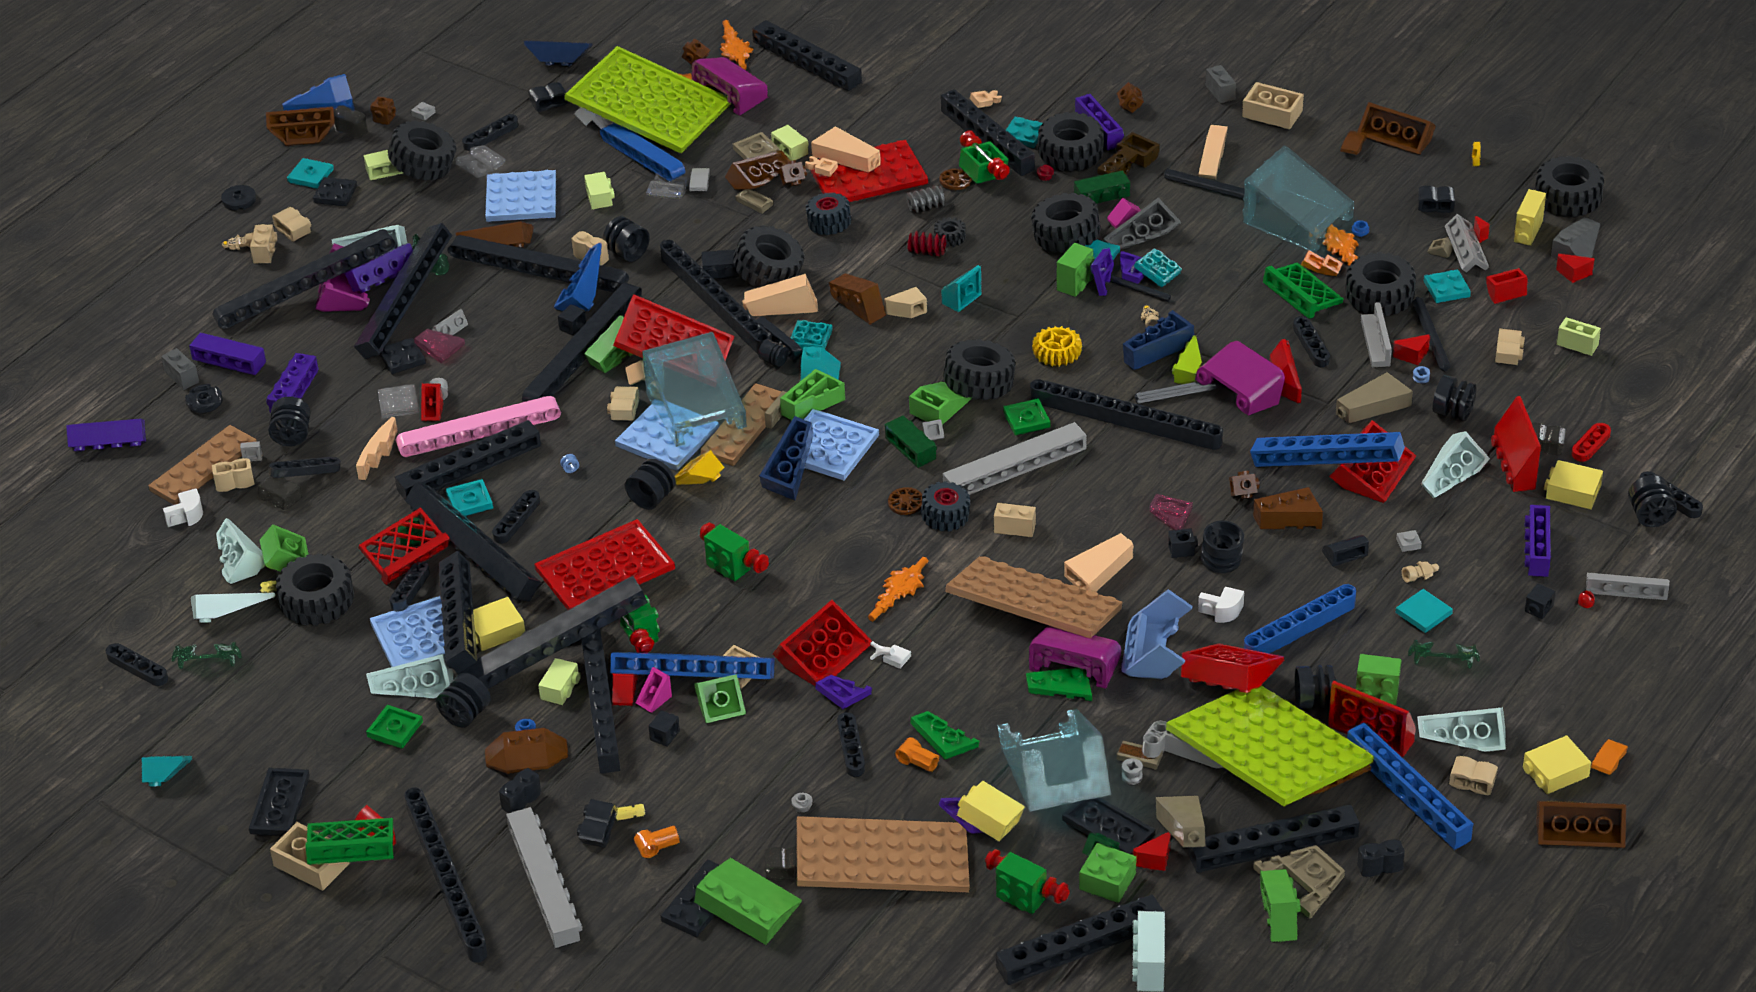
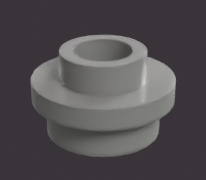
(802, 802)

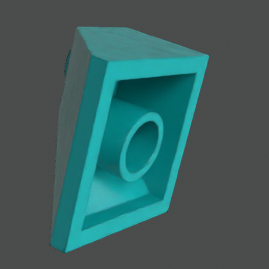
(962, 290)
(819, 359)
(162, 768)

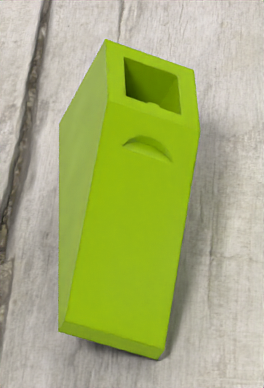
(1188, 363)

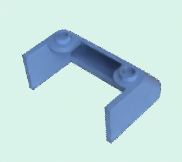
(1147, 636)

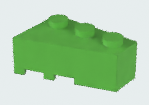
(603, 353)
(813, 392)
(1281, 903)

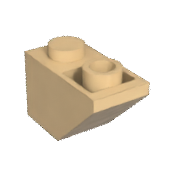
(906, 303)

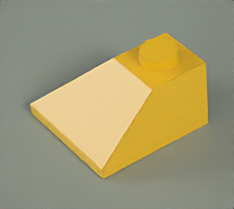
(700, 470)

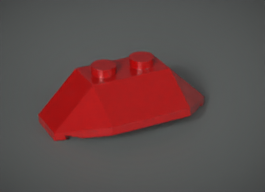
(1283, 358)

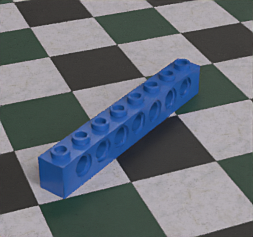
(1328, 449)
(693, 665)
(1413, 788)

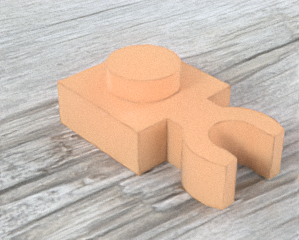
(983, 99)
(824, 166)

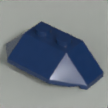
(557, 51)

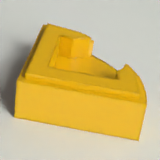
(1476, 154)

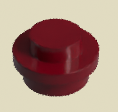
(1045, 172)

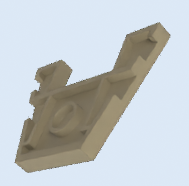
(1312, 870)

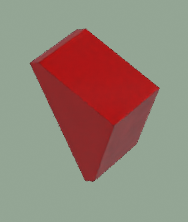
(1574, 267)
(1411, 349)
(431, 402)
(624, 689)
(1154, 853)

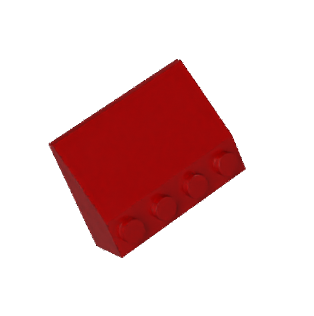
(1517, 447)
(1373, 479)
(822, 645)
(1229, 666)
(1388, 721)

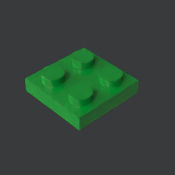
(1026, 417)
(394, 726)

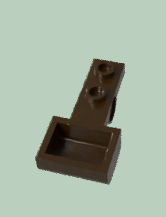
(1131, 150)

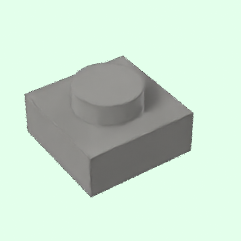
(423, 111)
(933, 430)
(251, 451)
(1408, 540)

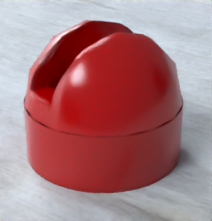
(1586, 599)

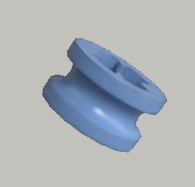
(1421, 370)
(567, 459)

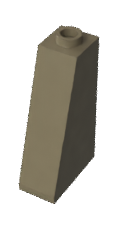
(1374, 398)
(1182, 819)

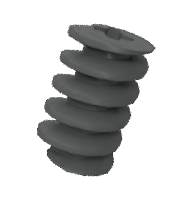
(925, 198)

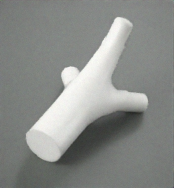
(881, 650)

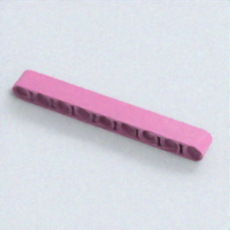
(476, 426)

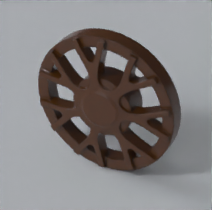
(955, 178)
(905, 501)

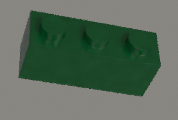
(1104, 187)
(910, 441)

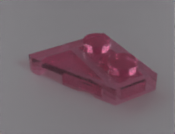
(439, 344)
(1171, 510)

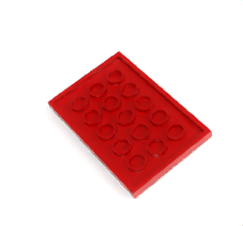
(896, 172)
(652, 325)
(604, 562)

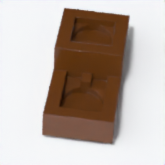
(1353, 142)

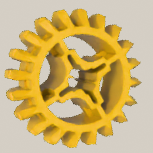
(1057, 346)

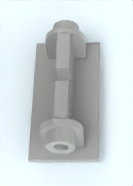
(452, 323)

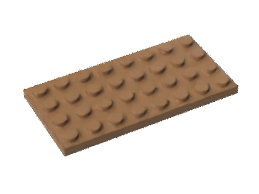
(1034, 597)
(882, 854)

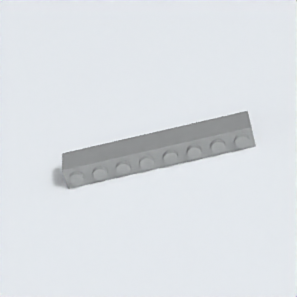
(1018, 459)
(544, 878)

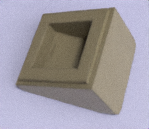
(1441, 247)

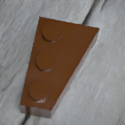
(858, 296)
(1288, 509)

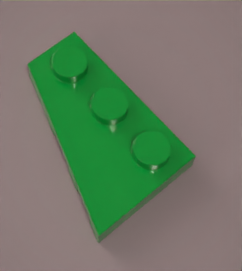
(1067, 682)
(942, 737)

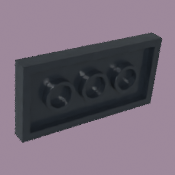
(279, 801)
(1104, 818)
(684, 912)

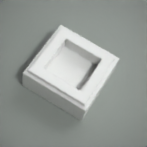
(899, 658)

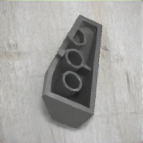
(1145, 225)
(1576, 239)

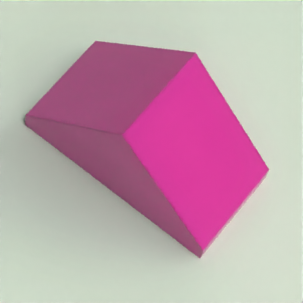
(1122, 213)
(655, 690)

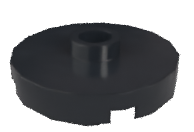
(238, 197)
(204, 398)

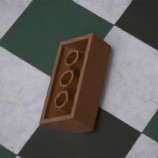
(1396, 128)
(1581, 823)

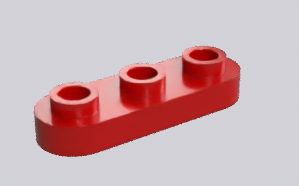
(1591, 442)

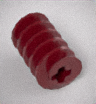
(926, 244)

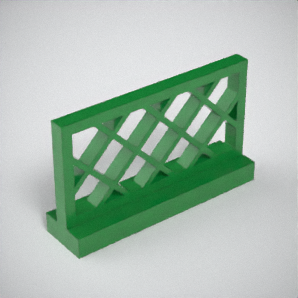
(1297, 295)
(344, 849)

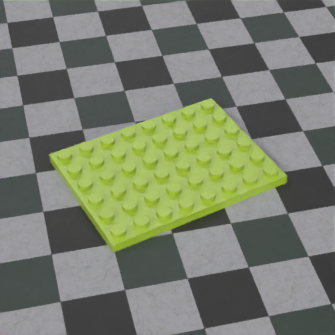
(648, 99)
(1270, 744)

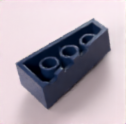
(1158, 341)
(787, 463)

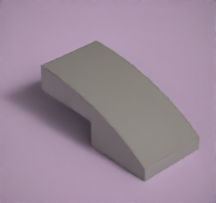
(699, 179)

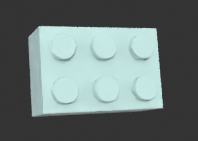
(1150, 951)

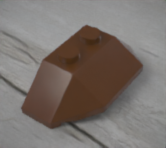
(300, 125)
(526, 749)

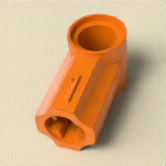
(913, 753)
(650, 843)

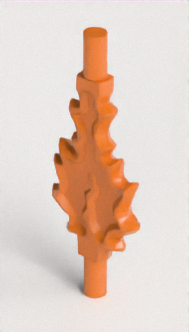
(733, 47)
(1341, 242)
(898, 585)

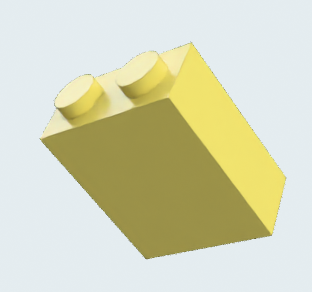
(1529, 217)
(1573, 484)
(497, 624)
(1556, 764)
(990, 810)

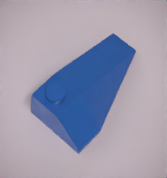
(331, 93)
(584, 282)

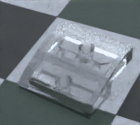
(480, 161)
(668, 189)

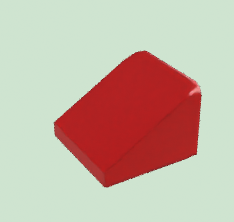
(1481, 229)

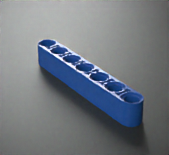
(642, 151)
(1302, 620)

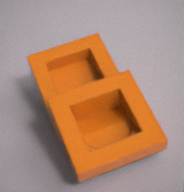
(1326, 266)
(1609, 757)

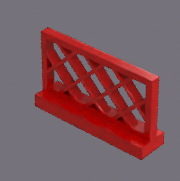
(419, 554)

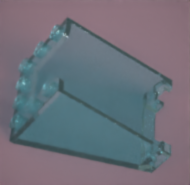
(1293, 200)
(691, 386)
(1059, 765)

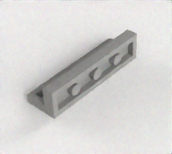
(1465, 243)
(1377, 337)
(1627, 586)

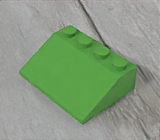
(746, 900)

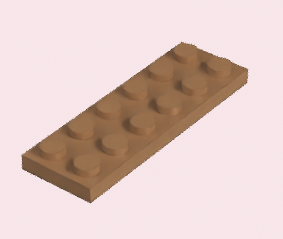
(730, 442)
(197, 467)

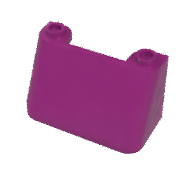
(740, 86)
(338, 295)
(1247, 374)
(1095, 655)

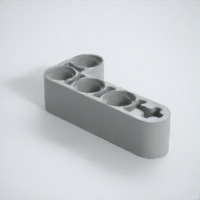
(1160, 739)

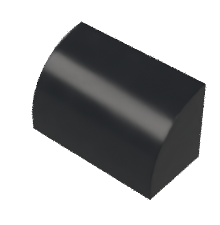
(1346, 550)

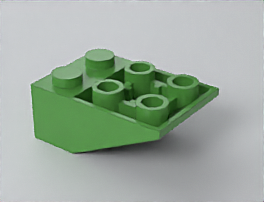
(935, 402)

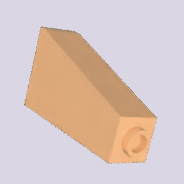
(846, 150)
(782, 297)
(1099, 564)

